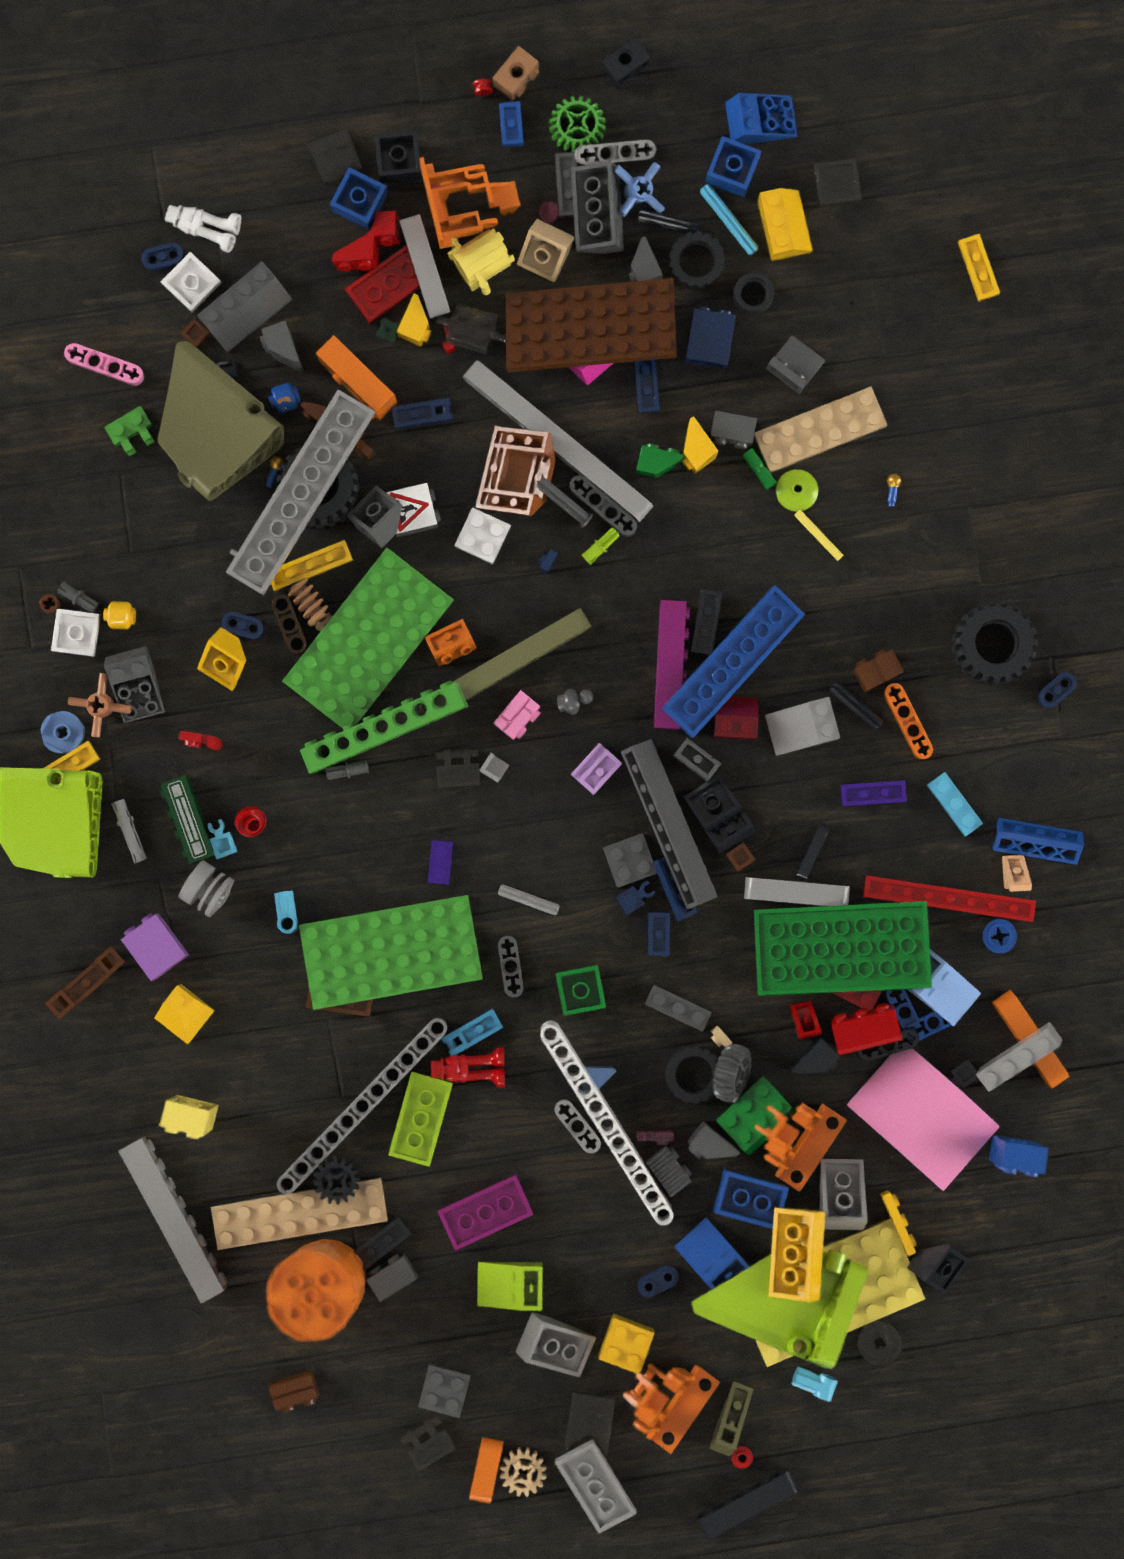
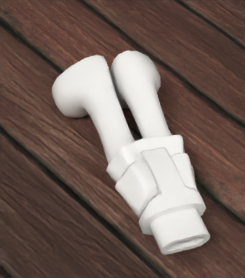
(192, 221)

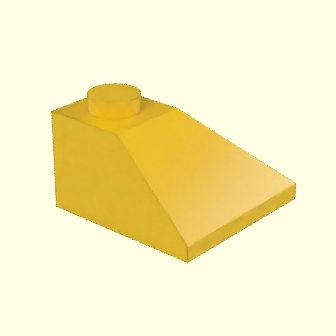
(698, 447)
(223, 659)
(183, 1013)

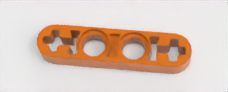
(912, 719)

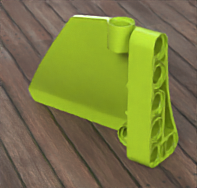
(51, 823)
(780, 1322)

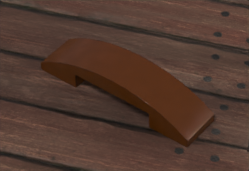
(85, 983)

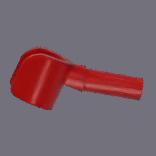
(448, 347)

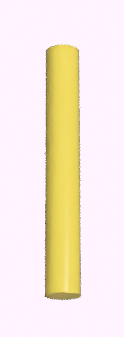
(819, 535)

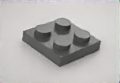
(629, 860)
(444, 1390)

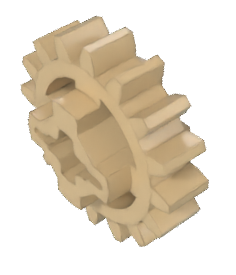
(530, 1466)

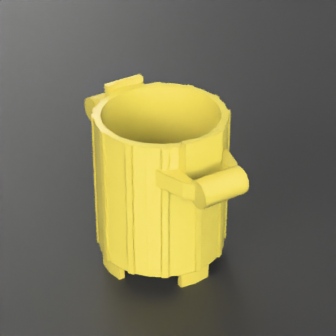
(481, 259)

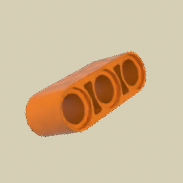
(486, 1470)

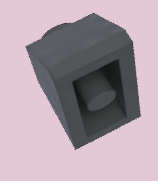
(644, 264)

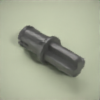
(78, 597)
(347, 770)

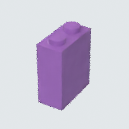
(154, 946)

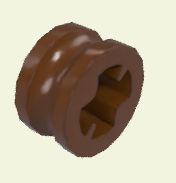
(46, 598)

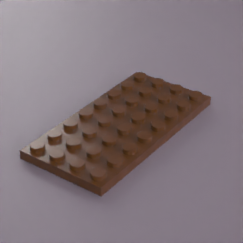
(590, 325)

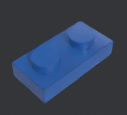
(511, 124)

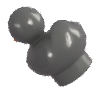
(571, 700)

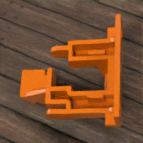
(469, 178)
(808, 1149)
(681, 1409)

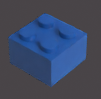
(733, 166)
(359, 198)

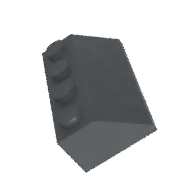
(596, 208)
(244, 307)

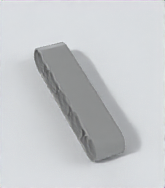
(424, 266)
(796, 892)

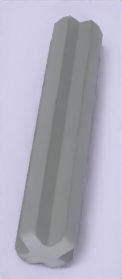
(528, 899)

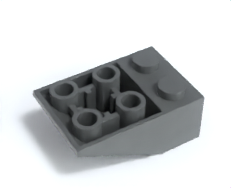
(134, 683)

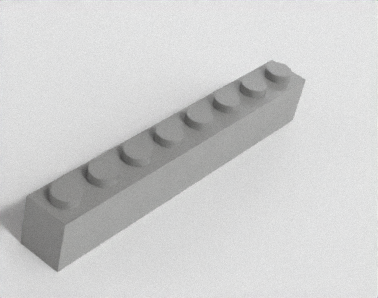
(173, 1219)

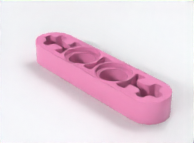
(103, 366)

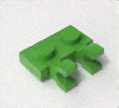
(128, 427)

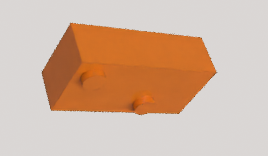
(356, 377)

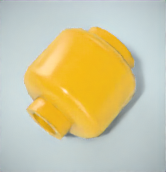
(120, 615)

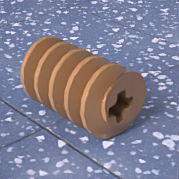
(308, 602)

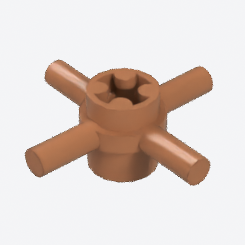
(91, 705)

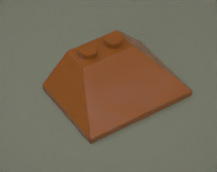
(514, 468)

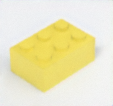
(189, 1116)

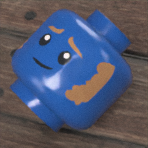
(284, 398)

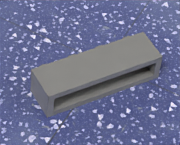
(1019, 1057)

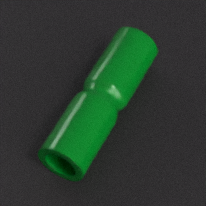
(761, 471)

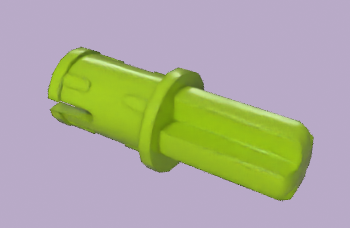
(600, 546)

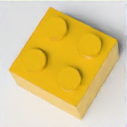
(626, 1343)

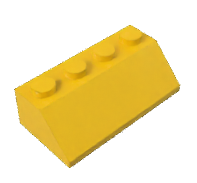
(796, 1254)

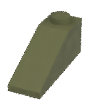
(731, 1419)

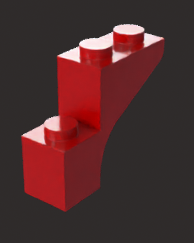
(364, 252)

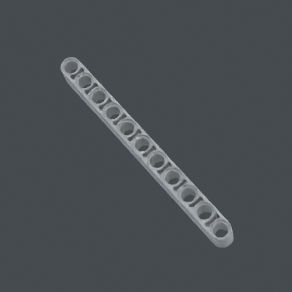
(564, 445)
(353, 1110)

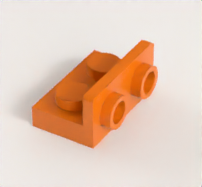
(450, 642)

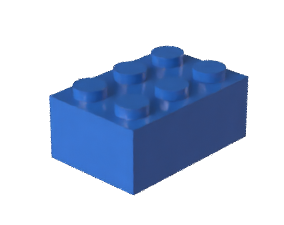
(1018, 1154)
(749, 1198)

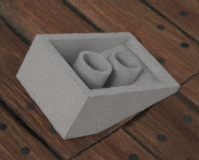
(802, 726)
(843, 1194)
(555, 1345)

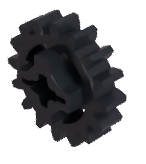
(329, 1174)

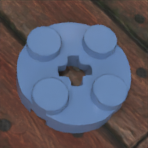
(60, 720)

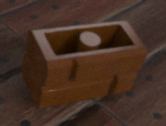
(294, 1391)

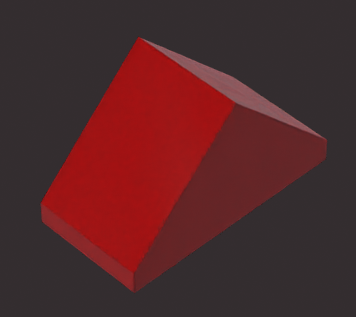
(805, 1020)

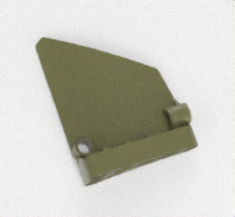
(213, 425)

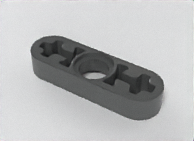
(518, 971)

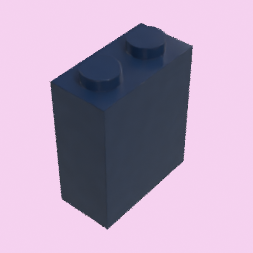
(710, 338)

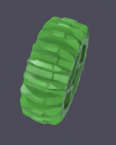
(566, 111)

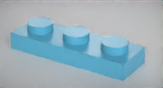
(954, 804)

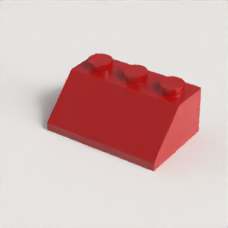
(866, 1028)

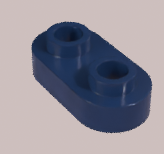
(163, 255)
(243, 625)
(1056, 691)
(657, 1279)

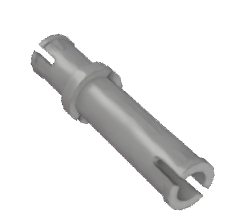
(126, 823)

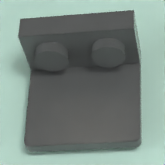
(795, 364)

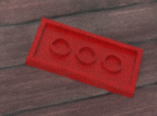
(384, 286)

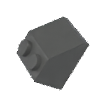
(280, 344)
(377, 516)
(710, 1143)

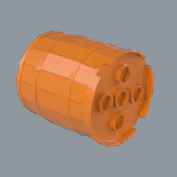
(316, 1290)

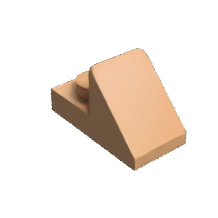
(1016, 873)

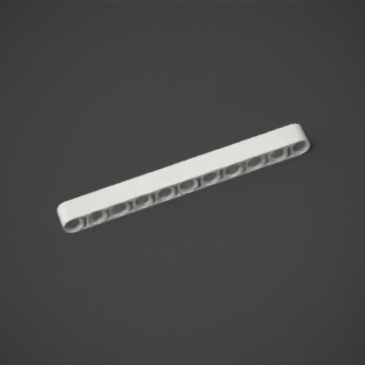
(611, 1132)

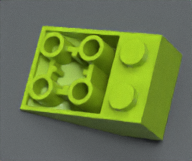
(510, 1285)

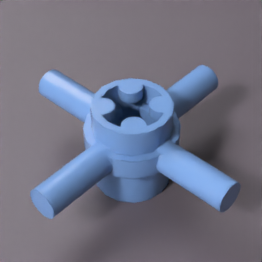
(634, 185)

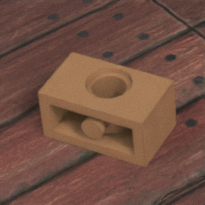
(518, 62)

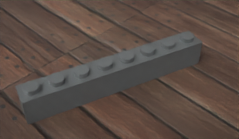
(669, 824)

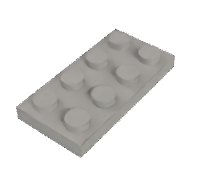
(595, 1486)

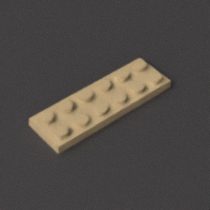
(820, 429)

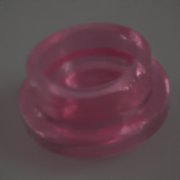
(549, 212)

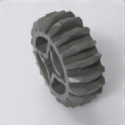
(732, 1072)

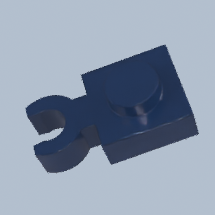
(632, 899)

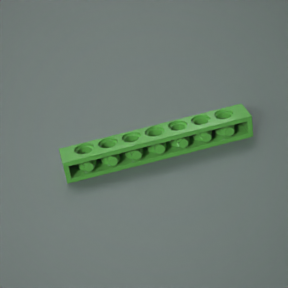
(454, 702)

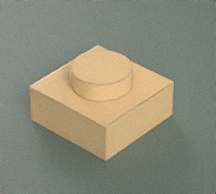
(719, 1037)

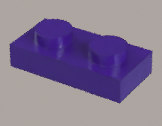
(440, 862)

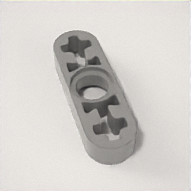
(563, 1117)

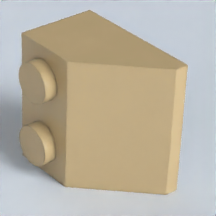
(545, 250)

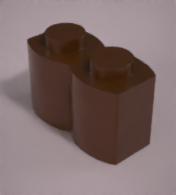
(878, 670)

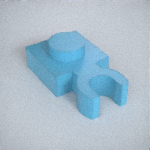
(222, 842)

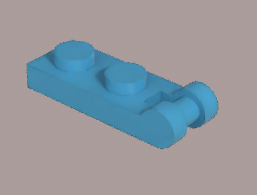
(473, 1032)

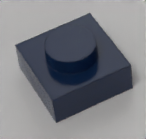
(547, 560)

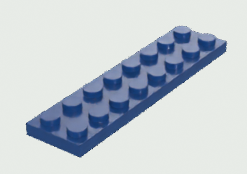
(733, 661)

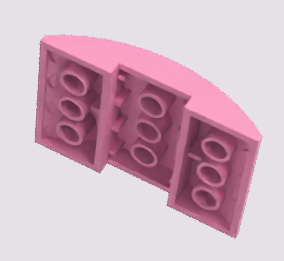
(923, 1116)

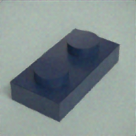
(658, 934)

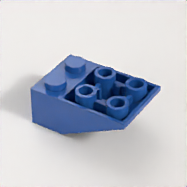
(760, 118)
(711, 1254)

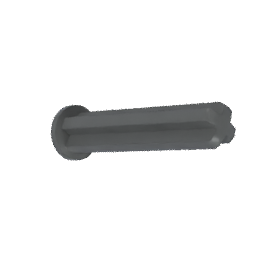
(564, 502)

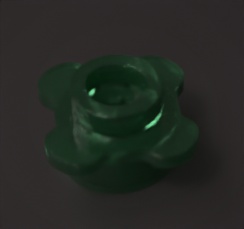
(385, 324)

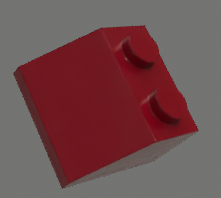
(737, 719)

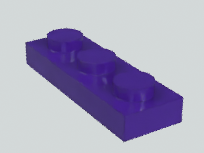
(873, 793)

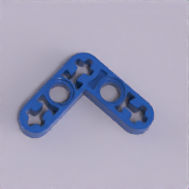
(913, 1019)

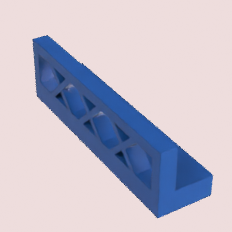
(1040, 837)

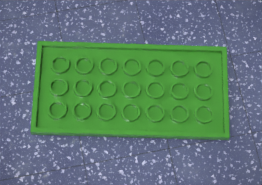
(368, 640)
(390, 952)

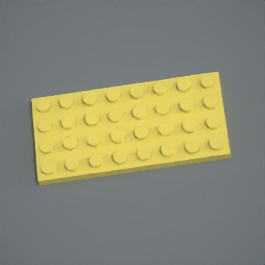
(887, 1285)

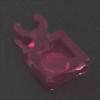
(661, 1137)

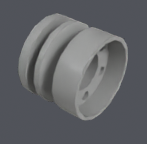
(205, 888)

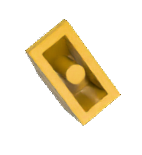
(414, 324)

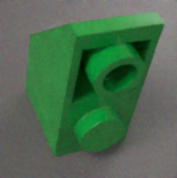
(655, 461)

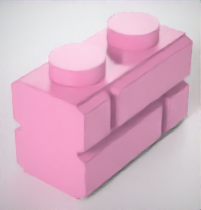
(517, 715)

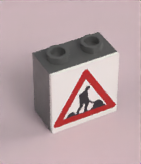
(417, 509)

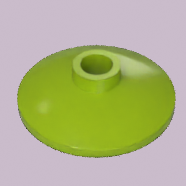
(792, 500)

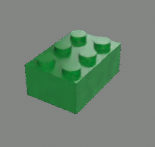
(752, 1110)

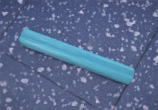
(729, 219)

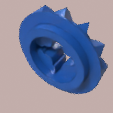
(1007, 942)

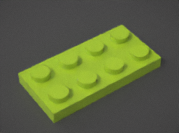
(420, 1119)

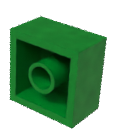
(580, 990)

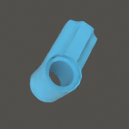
(286, 909)
(819, 1384)

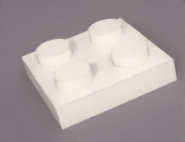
(191, 282)
(482, 535)
(75, 632)

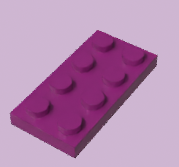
(485, 1212)

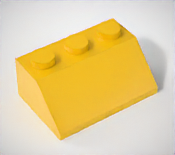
(784, 223)

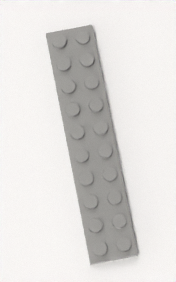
(300, 492)

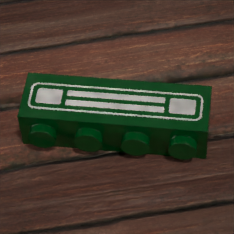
(188, 819)

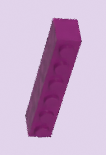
(670, 658)

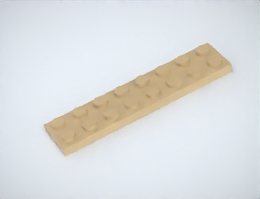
(296, 1215)

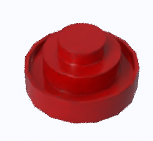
(250, 821)

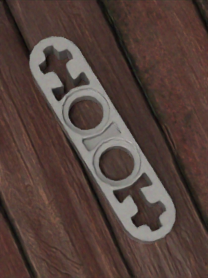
(615, 155)

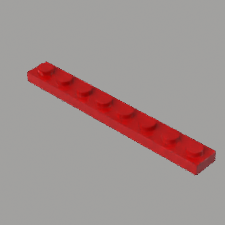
(950, 898)

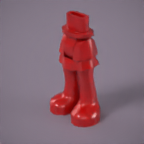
(456, 1068)

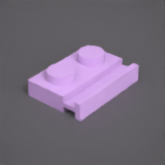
(596, 768)

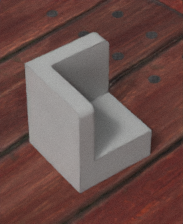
(494, 768)

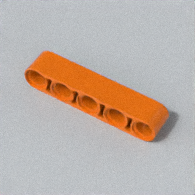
(1022, 1026)

